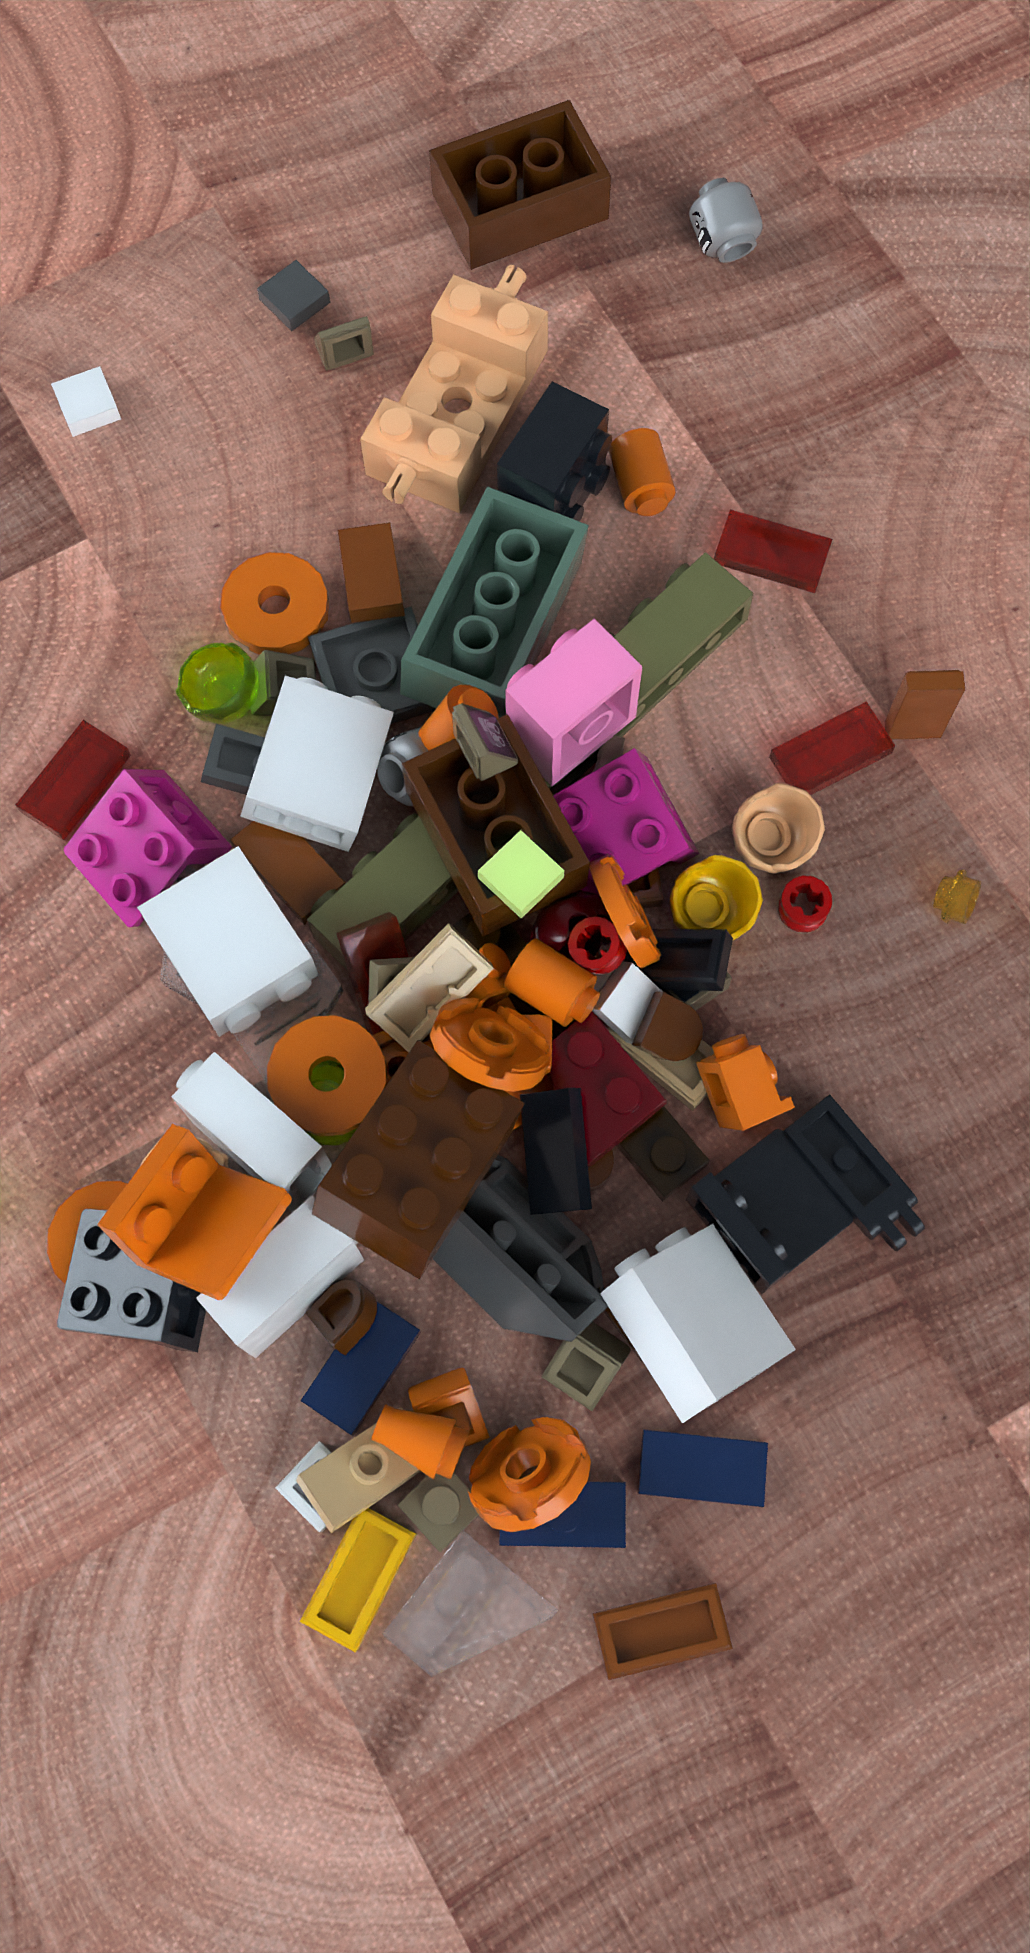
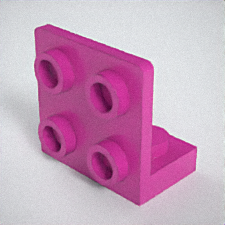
(626, 815)
(142, 841)

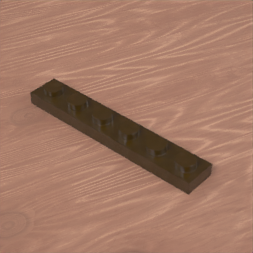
(659, 1146)

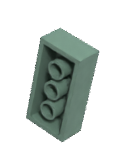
(494, 600)

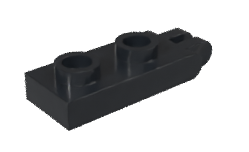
(855, 1172)

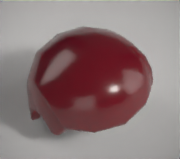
(559, 919)

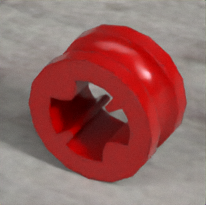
(815, 891)
(582, 932)

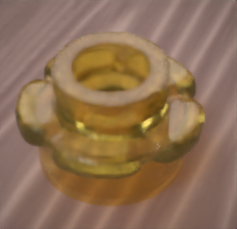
(957, 897)

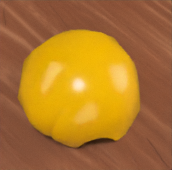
(716, 896)

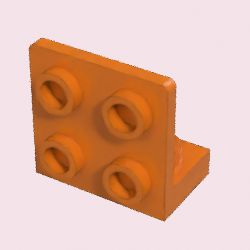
(192, 1215)

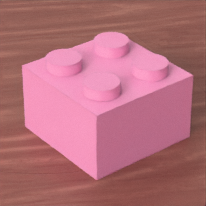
(574, 699)

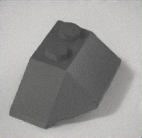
(520, 1267)

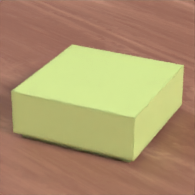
(520, 874)

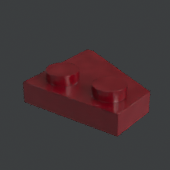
(612, 1086)

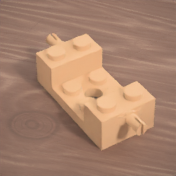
(480, 353)

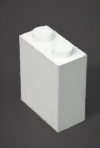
(317, 763)
(230, 942)
(251, 1128)
(283, 1279)
(695, 1319)

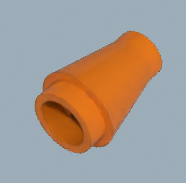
(422, 1439)

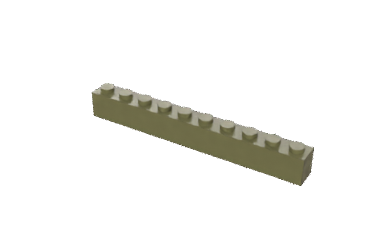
(664, 635)

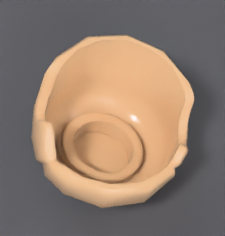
(778, 828)

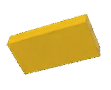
(358, 1578)

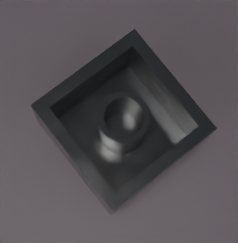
(558, 453)

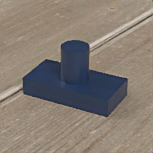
(590, 1521)

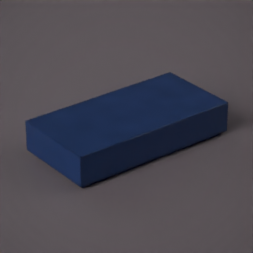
(354, 1382)
(703, 1468)

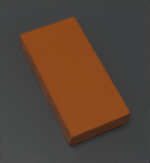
(370, 573)
(924, 704)
(287, 866)
(662, 1631)

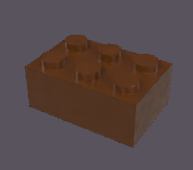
(520, 184)
(476, 818)
(416, 1160)

